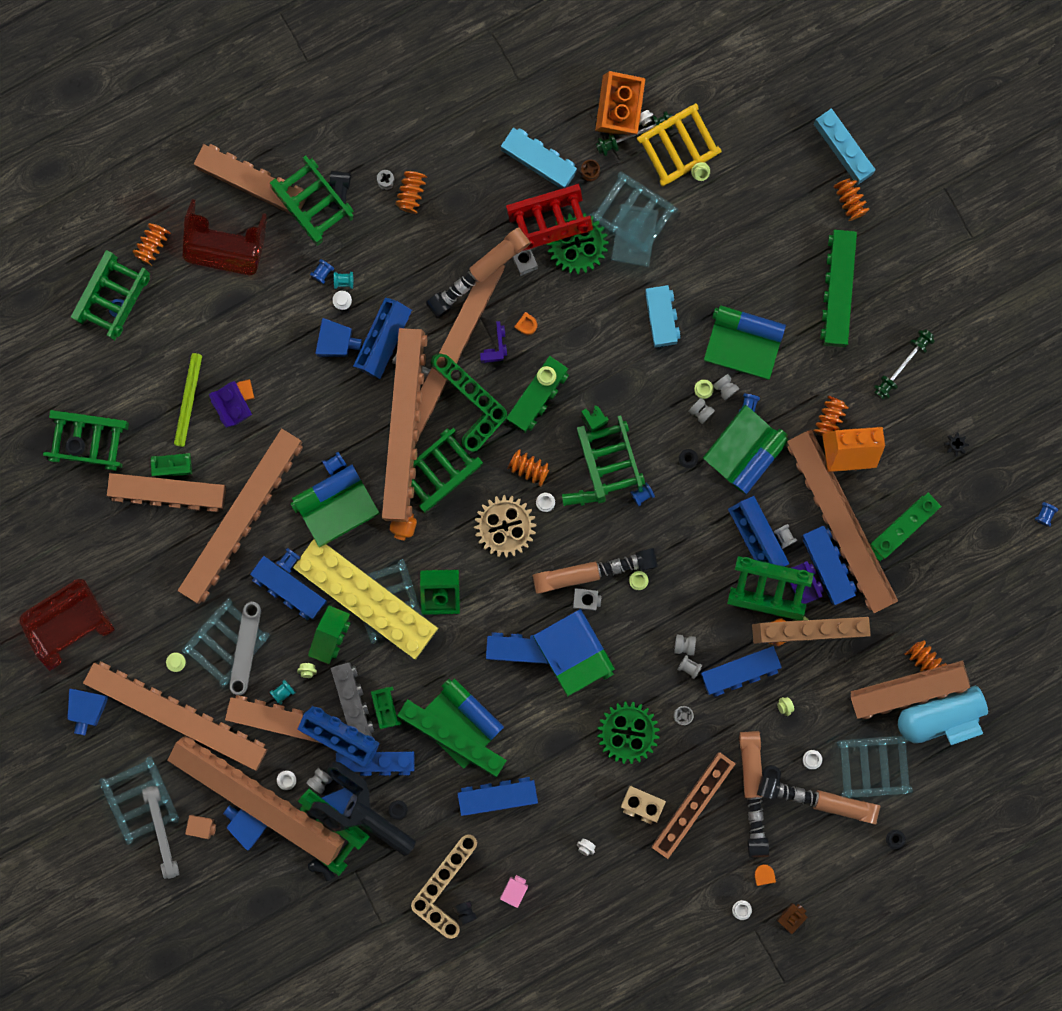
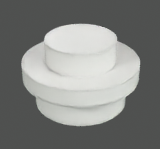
(645, 118)
(342, 300)
(545, 502)
(812, 759)
(286, 780)
(586, 847)
(742, 910)

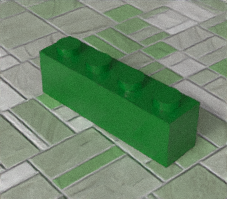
(535, 398)

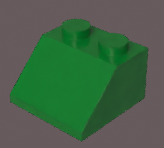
(440, 592)

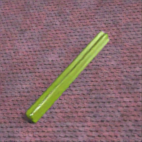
(188, 399)

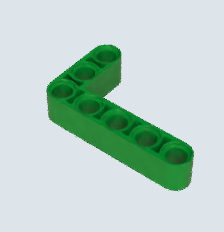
(473, 397)

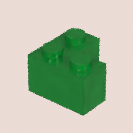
(329, 635)

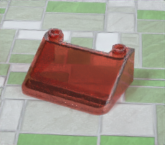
(63, 620)

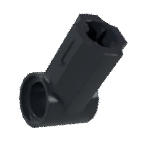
(339, 183)

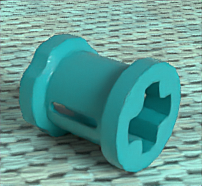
(343, 280)
(282, 692)

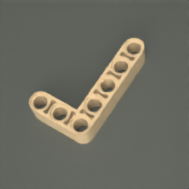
(441, 884)

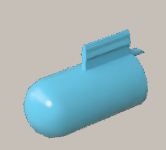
(952, 715)

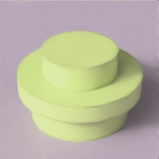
(700, 171)
(546, 376)
(703, 389)
(638, 580)
(175, 662)
(307, 670)
(785, 706)

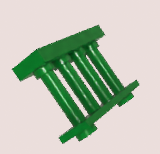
(304, 217)
(100, 280)
(79, 422)
(597, 472)
(457, 476)
(904, 526)
(765, 603)
(353, 835)

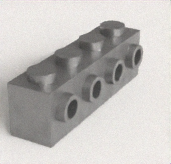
(350, 698)

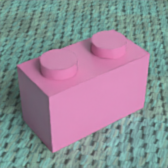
(514, 891)

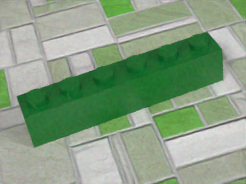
(839, 290)
(451, 738)

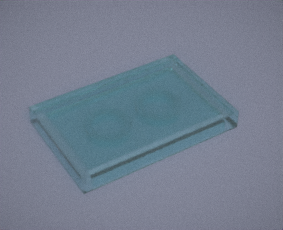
(634, 235)

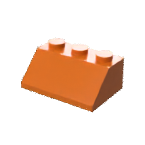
(620, 104)
(853, 448)

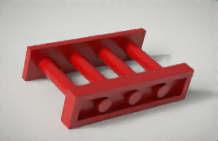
(547, 202)

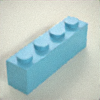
(844, 146)
(539, 159)

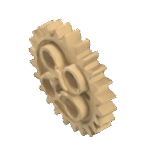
(500, 509)

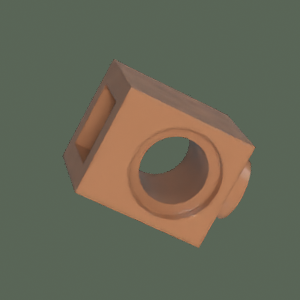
(200, 827)

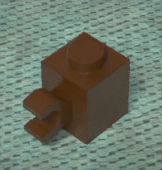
(792, 917)

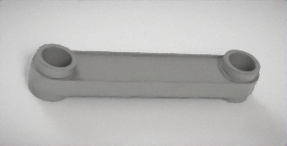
(245, 648)
(169, 867)

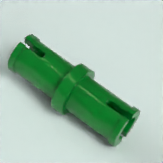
(579, 498)

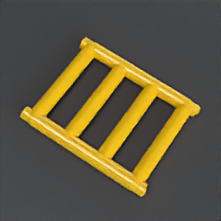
(660, 129)

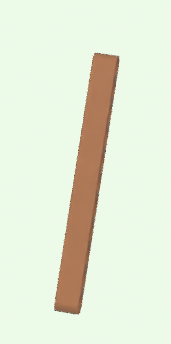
(456, 343)

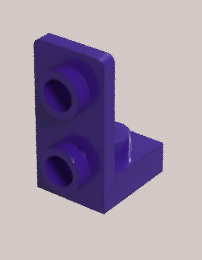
(489, 354)

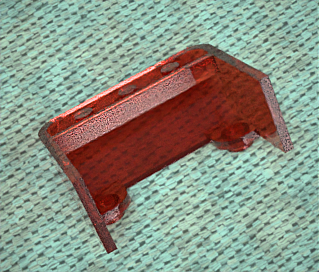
(219, 248)

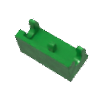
(595, 420)
(171, 465)
(385, 708)

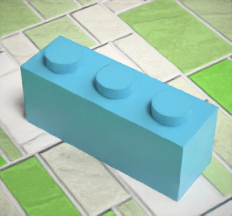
(662, 316)

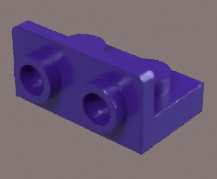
(230, 405)
(810, 593)

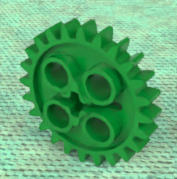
(582, 259)
(630, 714)

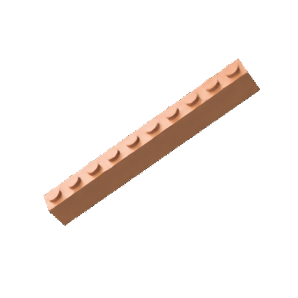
(404, 425)
(239, 517)
(842, 522)
(176, 716)
(256, 800)

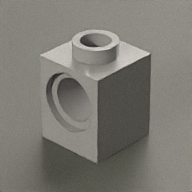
(524, 268)
(578, 604)

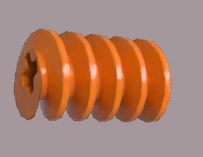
(410, 191)
(850, 196)
(150, 243)
(830, 416)
(529, 467)
(923, 657)

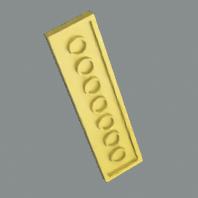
(366, 598)

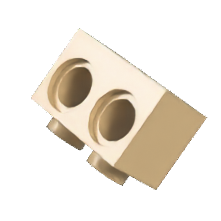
(644, 800)

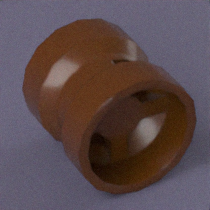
(588, 168)

